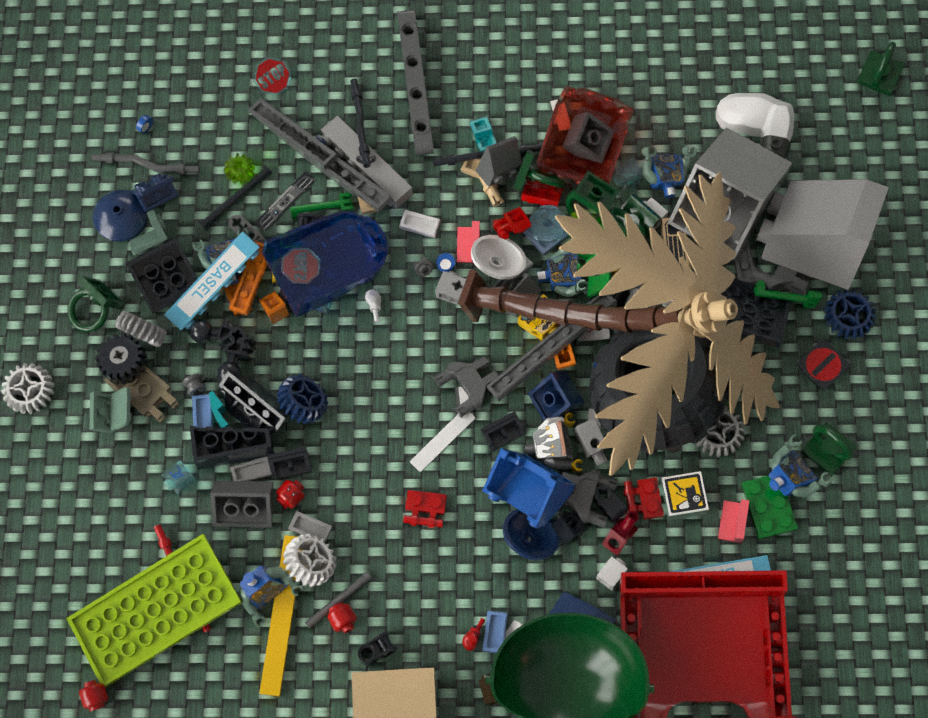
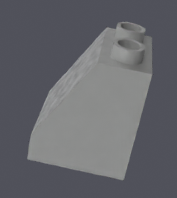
(748, 178)
(823, 227)

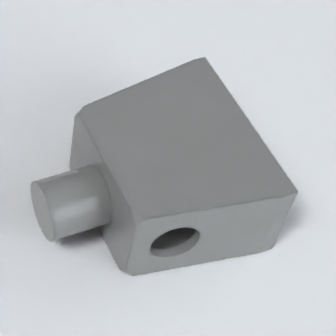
(588, 433)

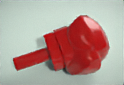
(470, 639)

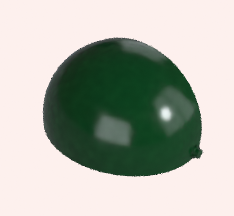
(570, 670)

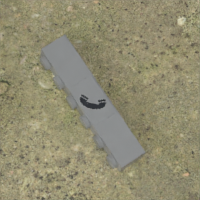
(346, 145)

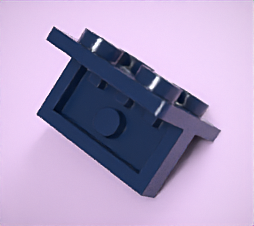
(155, 191)

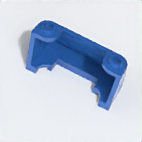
(527, 486)

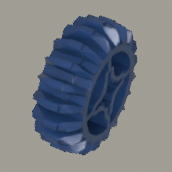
(845, 300)
(299, 402)

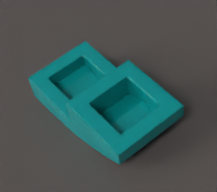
(482, 133)
(218, 409)

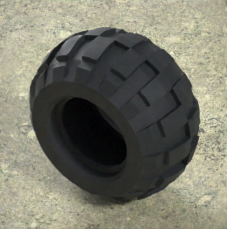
(688, 418)

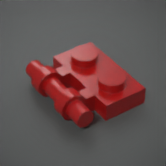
(541, 193)
(512, 221)
(649, 497)
(425, 503)

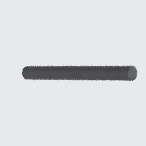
(340, 598)

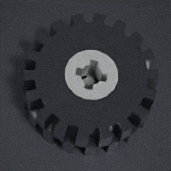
(129, 364)

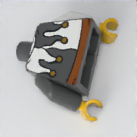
(553, 444)

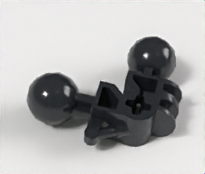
(226, 336)

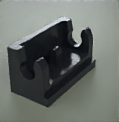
(502, 431)
(290, 463)

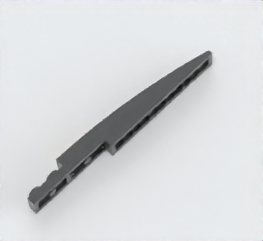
(320, 155)

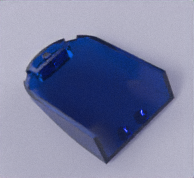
(349, 254)

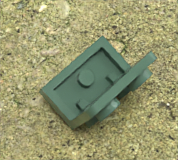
(152, 238)
(109, 411)

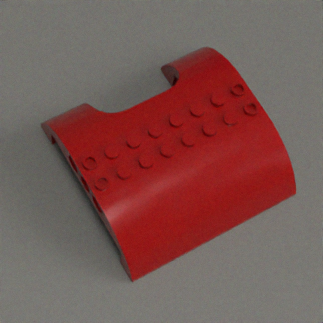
(711, 638)

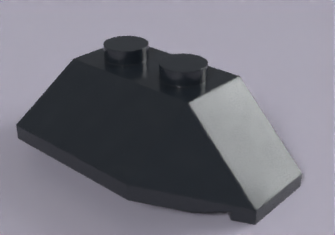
(251, 402)

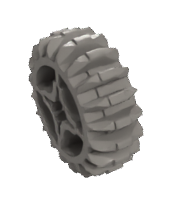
(141, 328)
(722, 446)

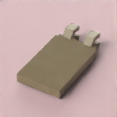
(148, 394)

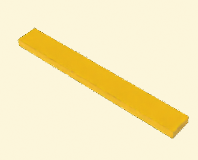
(278, 636)

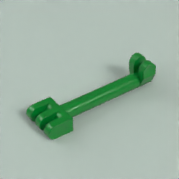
(343, 202)
(809, 300)

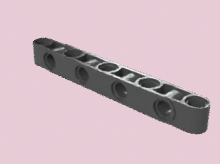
(415, 82)

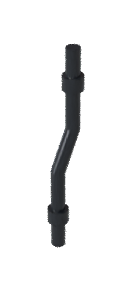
(364, 150)
(452, 160)

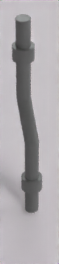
(111, 157)

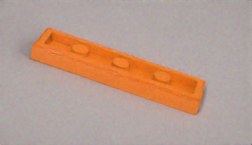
(249, 283)

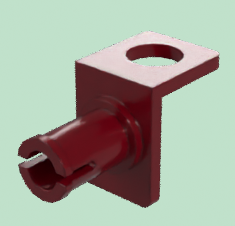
(622, 532)

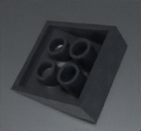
(162, 274)

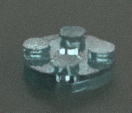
(540, 231)

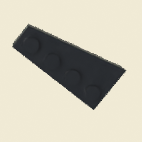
(226, 446)

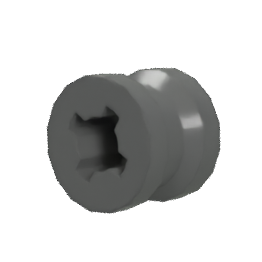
(194, 384)

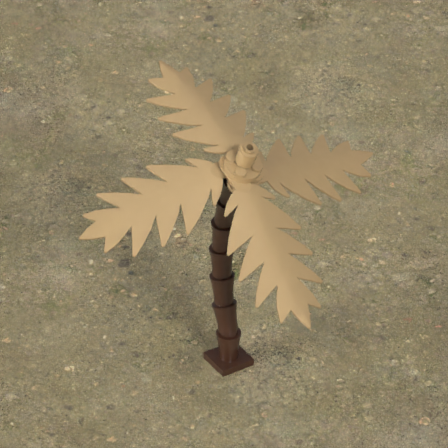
(695, 311)

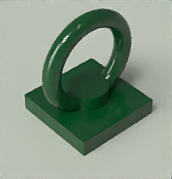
(881, 71)
(528, 171)
(590, 192)
(640, 213)
(100, 295)
(828, 448)

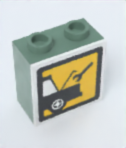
(683, 496)

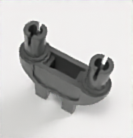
(783, 280)
(470, 381)
(583, 494)

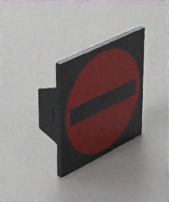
(823, 364)

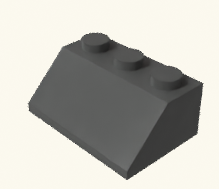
(242, 504)

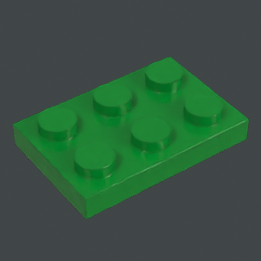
(768, 508)

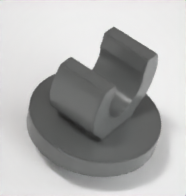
(423, 267)

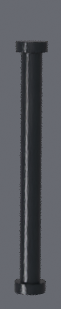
(235, 197)

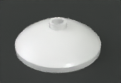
(498, 257)

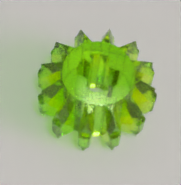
(232, 166)

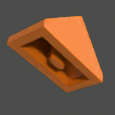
(274, 307)
(565, 358)

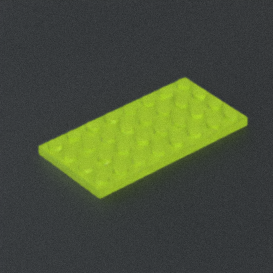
(154, 610)

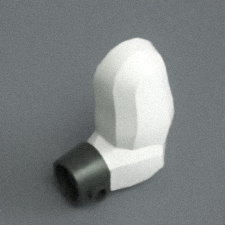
(759, 117)

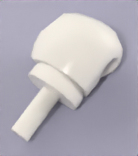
(374, 300)

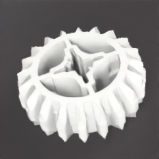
(14, 388)
(303, 562)

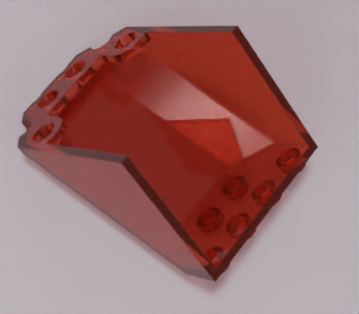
(575, 102)

